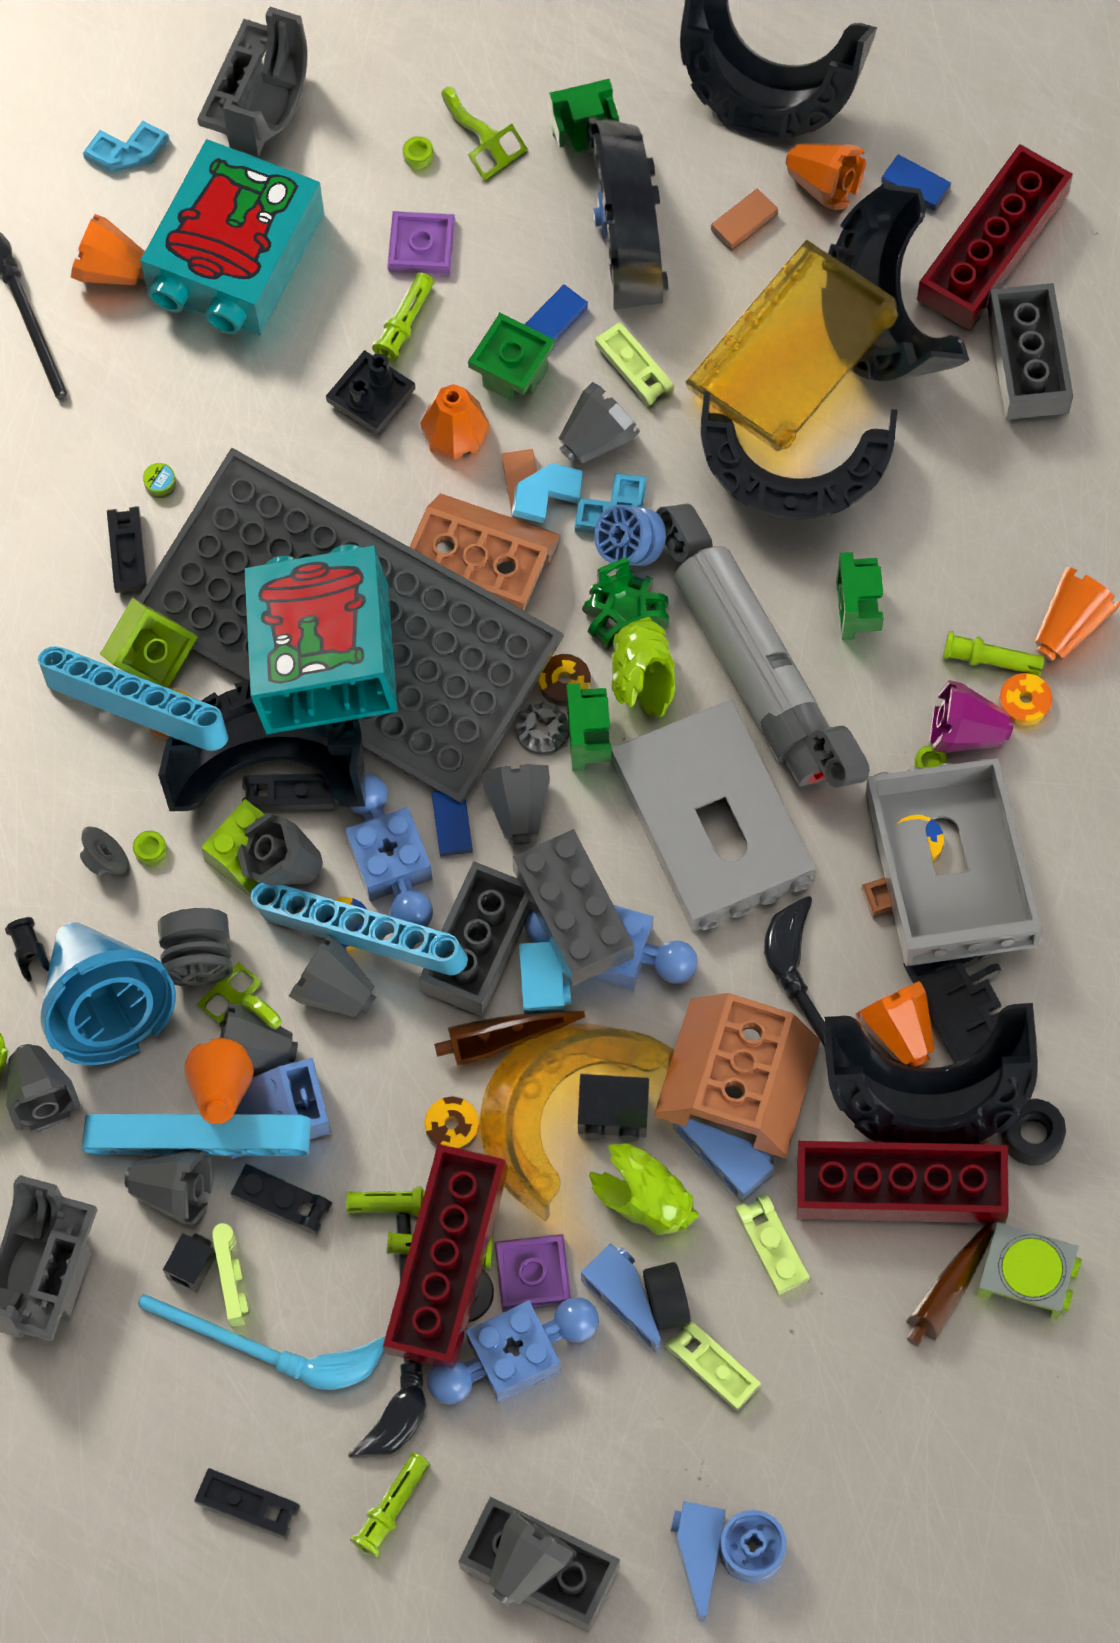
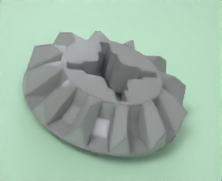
(536, 739)

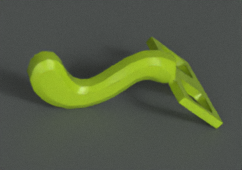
(488, 137)
(244, 998)

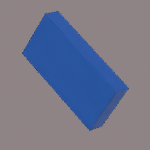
(909, 174)
(558, 312)
(451, 825)

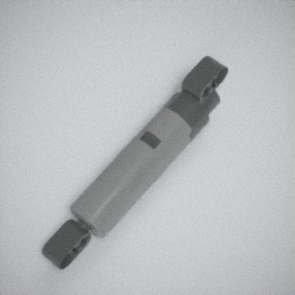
(758, 658)

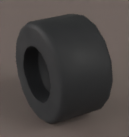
(1040, 1153)
(667, 1296)

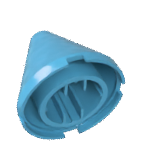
(102, 997)

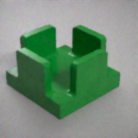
(571, 107)
(511, 357)
(857, 592)
(588, 726)

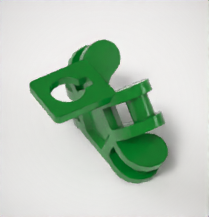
(625, 601)

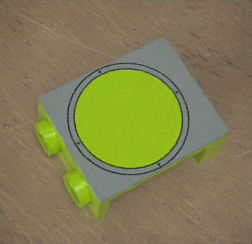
(1029, 1269)

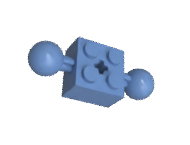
(394, 873)
(673, 960)
(518, 1327)

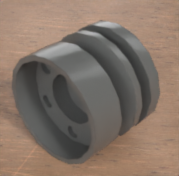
(195, 946)

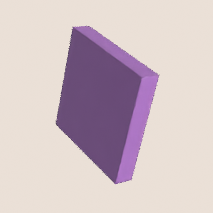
(421, 242)
(532, 1271)

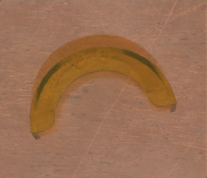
(526, 1080)

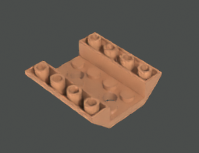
(484, 542)
(717, 1056)

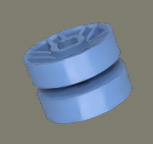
(631, 534)
(769, 1538)

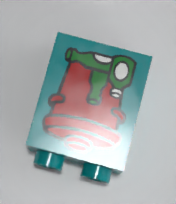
(231, 239)
(320, 639)

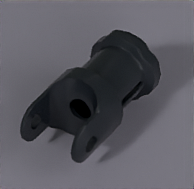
(26, 945)

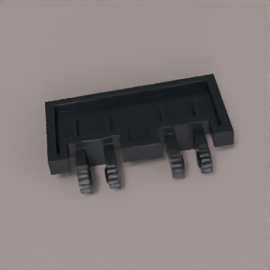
(959, 1002)

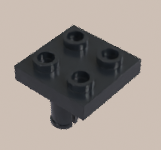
(370, 391)

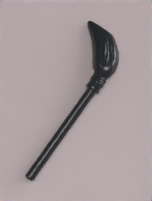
(11, 276)
(783, 957)
(407, 1406)

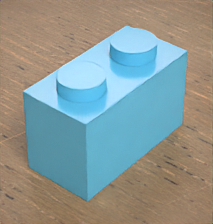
(542, 979)

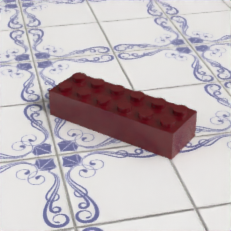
(994, 236)
(902, 1182)
(446, 1257)

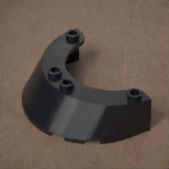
(760, 94)
(630, 205)
(874, 247)
(793, 496)
(330, 749)
(940, 1103)

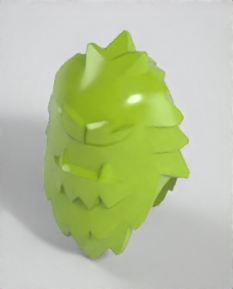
(643, 667)
(648, 1194)

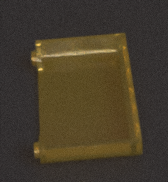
(793, 346)

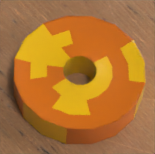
(1032, 687)

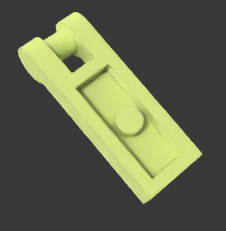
(633, 363)
(772, 1245)
(229, 1272)
(713, 1365)

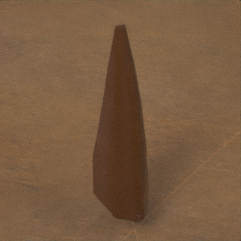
(494, 1035)
(948, 1289)

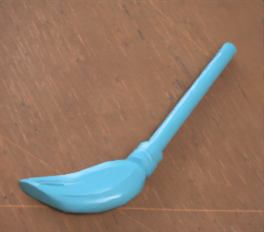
(320, 1372)

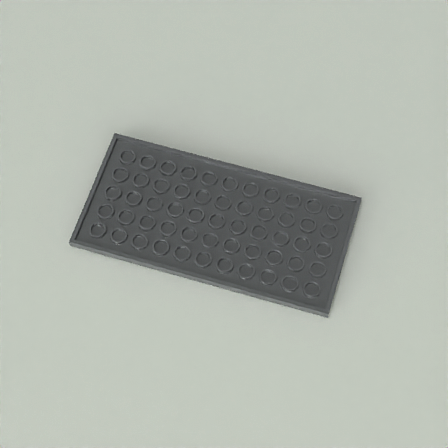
(456, 648)

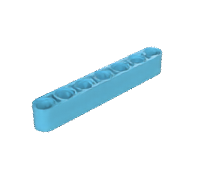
(133, 698)
(367, 938)
(177, 1132)

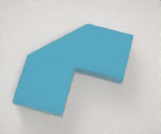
(116, 155)
(552, 481)
(626, 491)

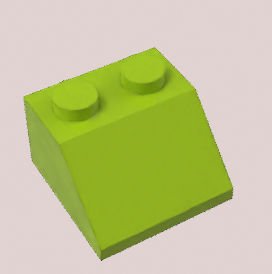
(148, 644)
(223, 845)

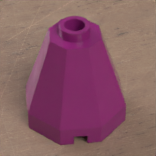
(967, 721)

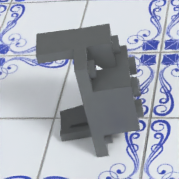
(256, 98)
(42, 1258)

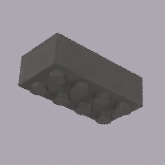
(1029, 351)
(573, 907)
(487, 926)
(570, 1595)

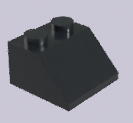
(613, 1106)

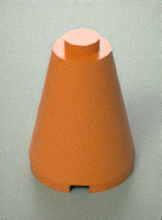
(1073, 614)
(218, 1078)

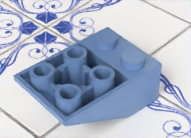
(288, 1091)

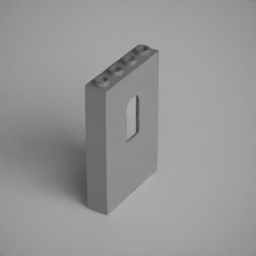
(688, 768)
(960, 912)

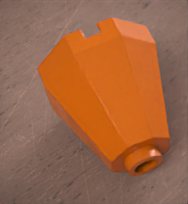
(827, 171)
(107, 255)
(454, 423)
(901, 1025)

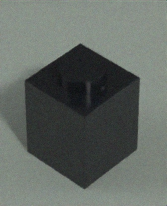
(190, 1261)

